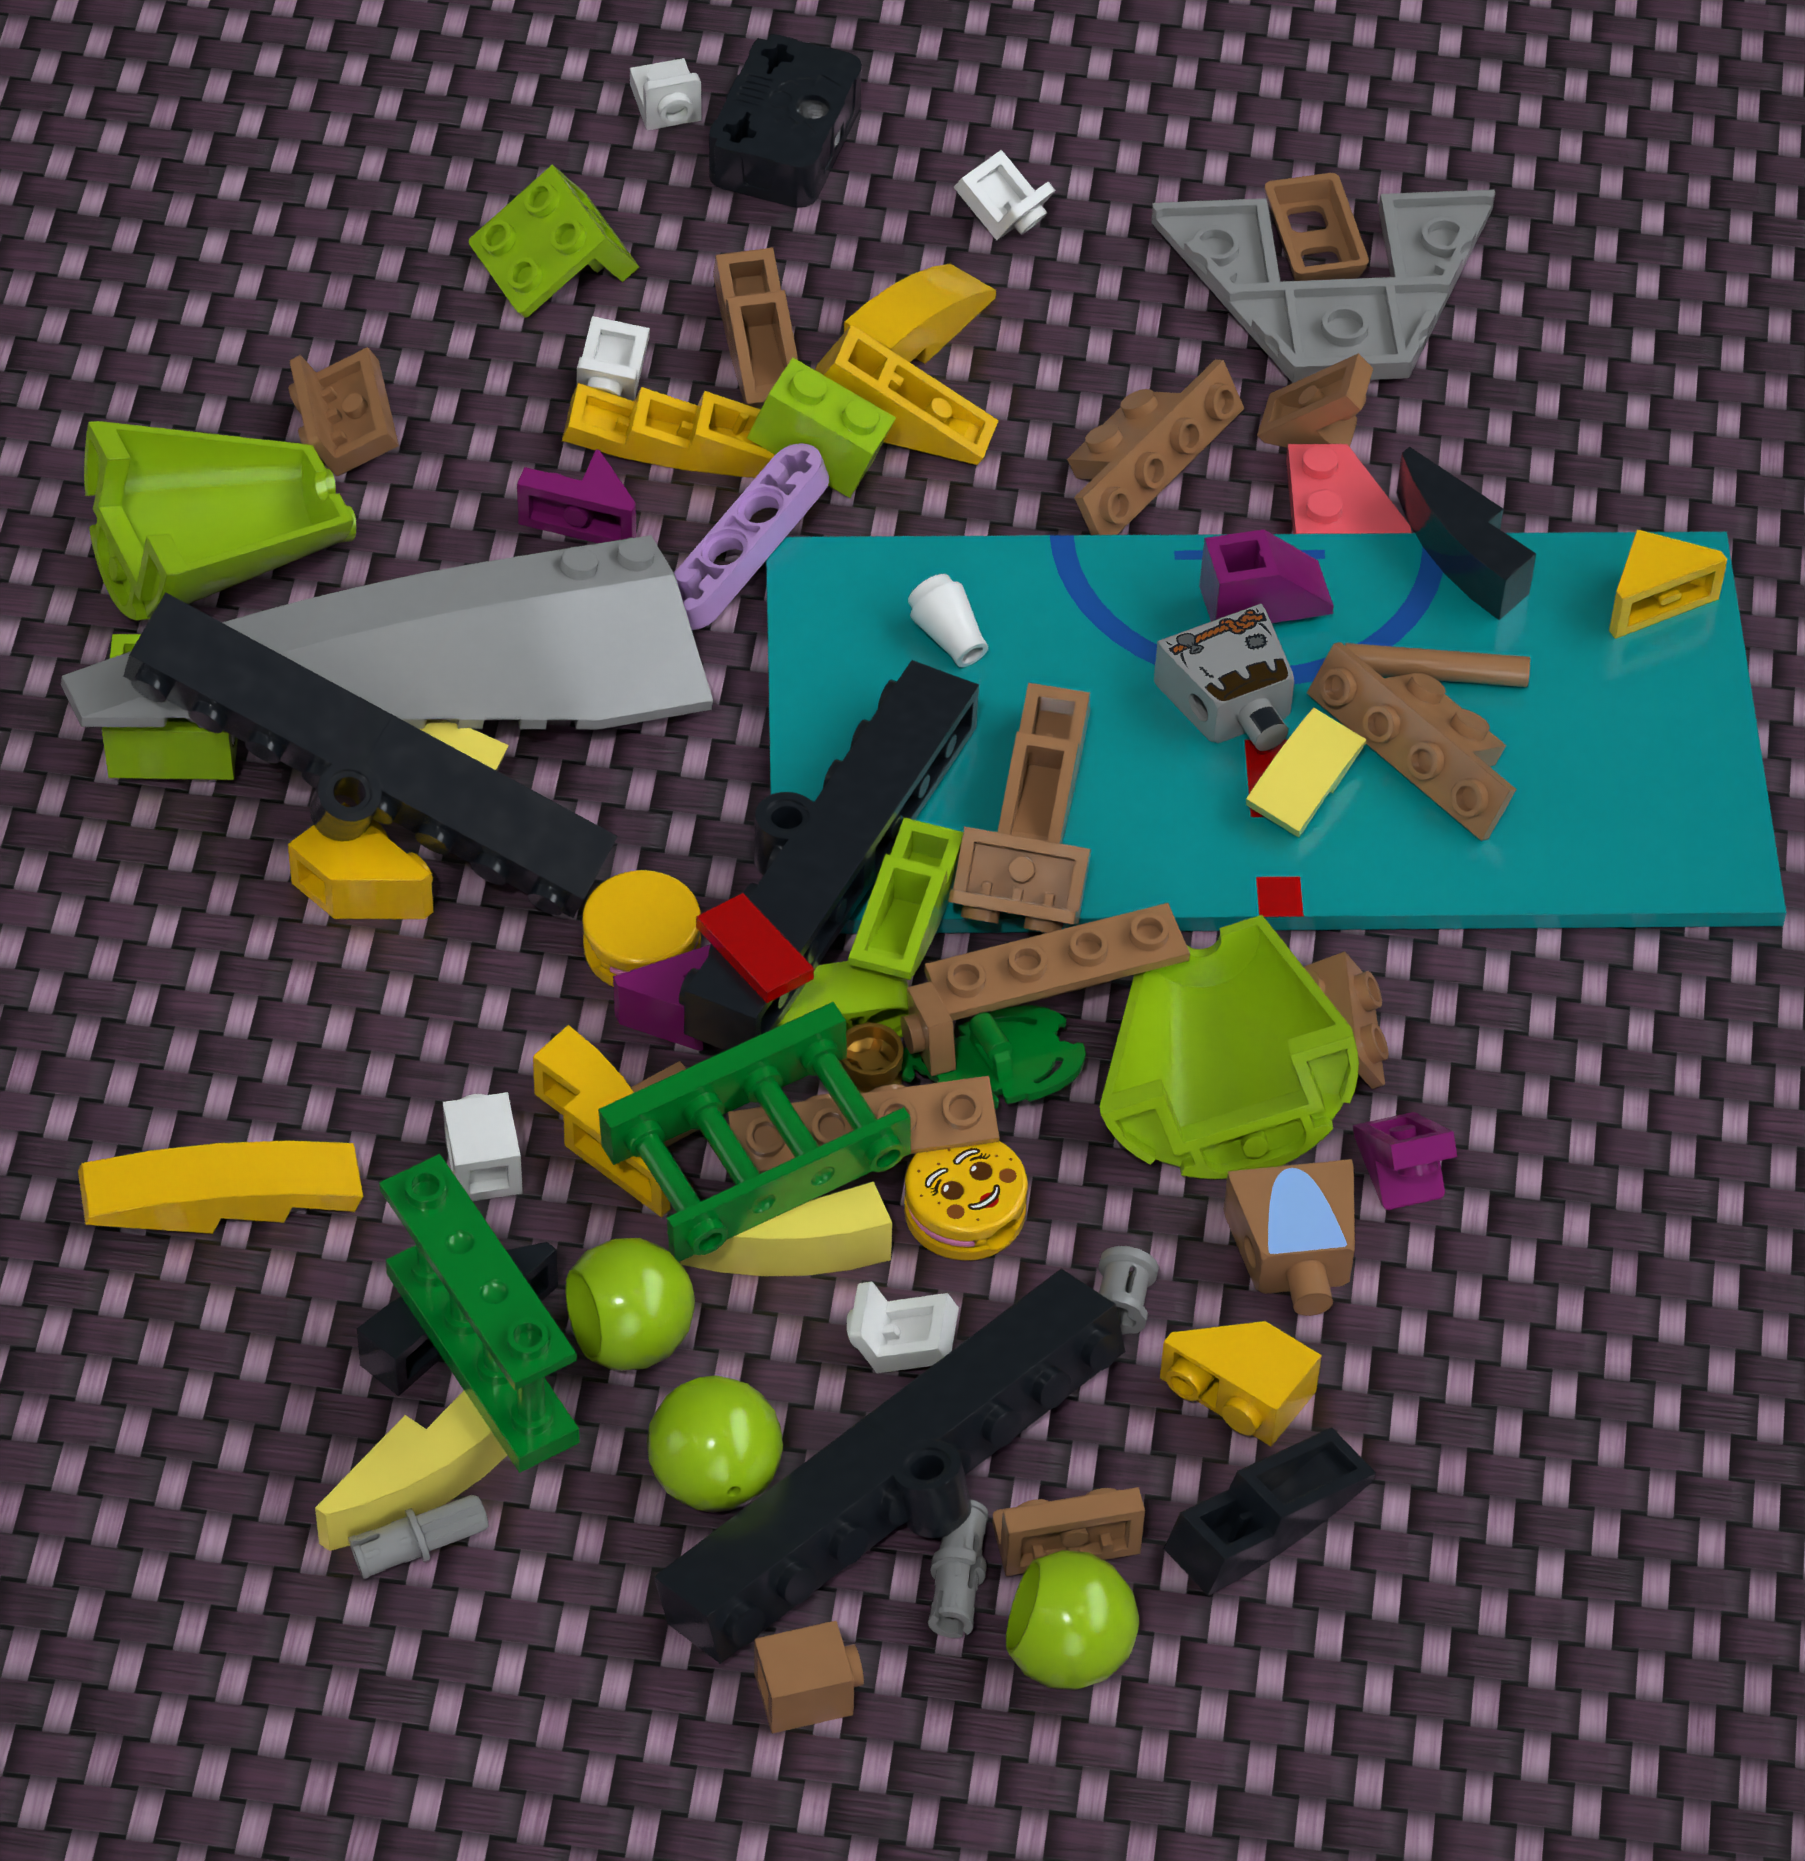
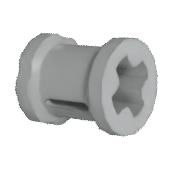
(1127, 1290)

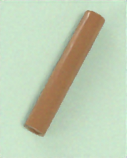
(1445, 664)

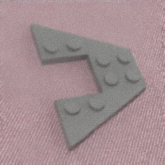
(1327, 321)

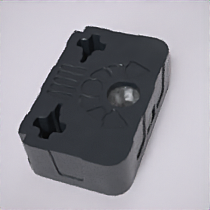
(785, 121)

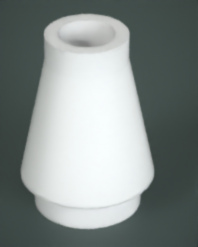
(947, 617)

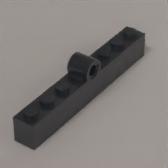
(368, 755)
(830, 850)
(891, 1467)

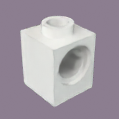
(483, 1145)

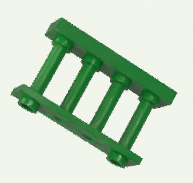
(734, 1078)
(480, 1313)

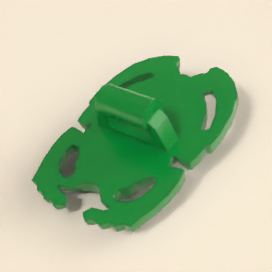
(1013, 1049)

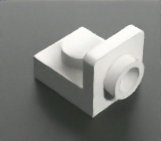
(666, 93)

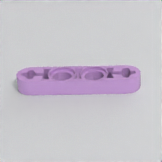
(792, 471)

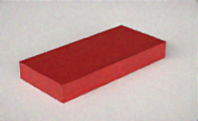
(755, 948)

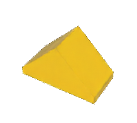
(1663, 581)

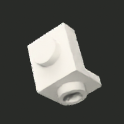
(1003, 196)
(613, 357)
(901, 1331)

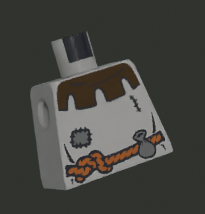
(1229, 678)

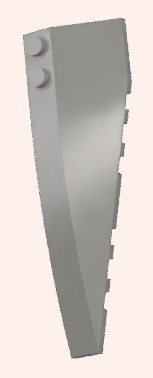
(514, 638)

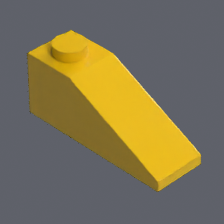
(926, 411)

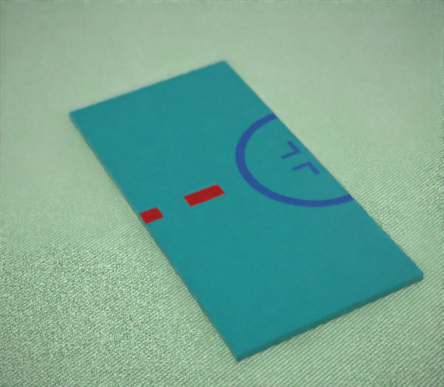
(1623, 751)

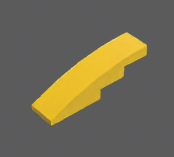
(668, 430)
(203, 1183)

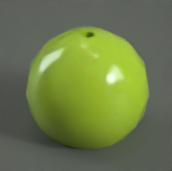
(629, 1303)
(714, 1443)
(1071, 1620)

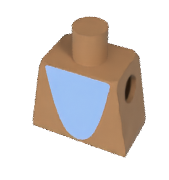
(1295, 1229)

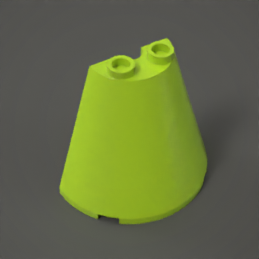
(202, 510)
(1229, 1059)

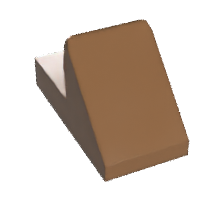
(1318, 406)

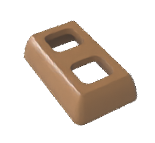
(1341, 236)

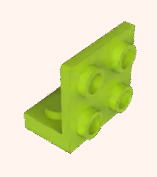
(546, 241)

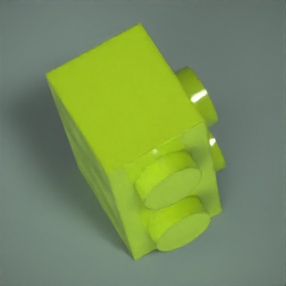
(826, 415)

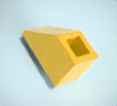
(361, 876)
(1244, 1374)

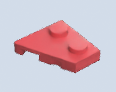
(1337, 493)

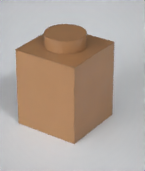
(806, 1676)

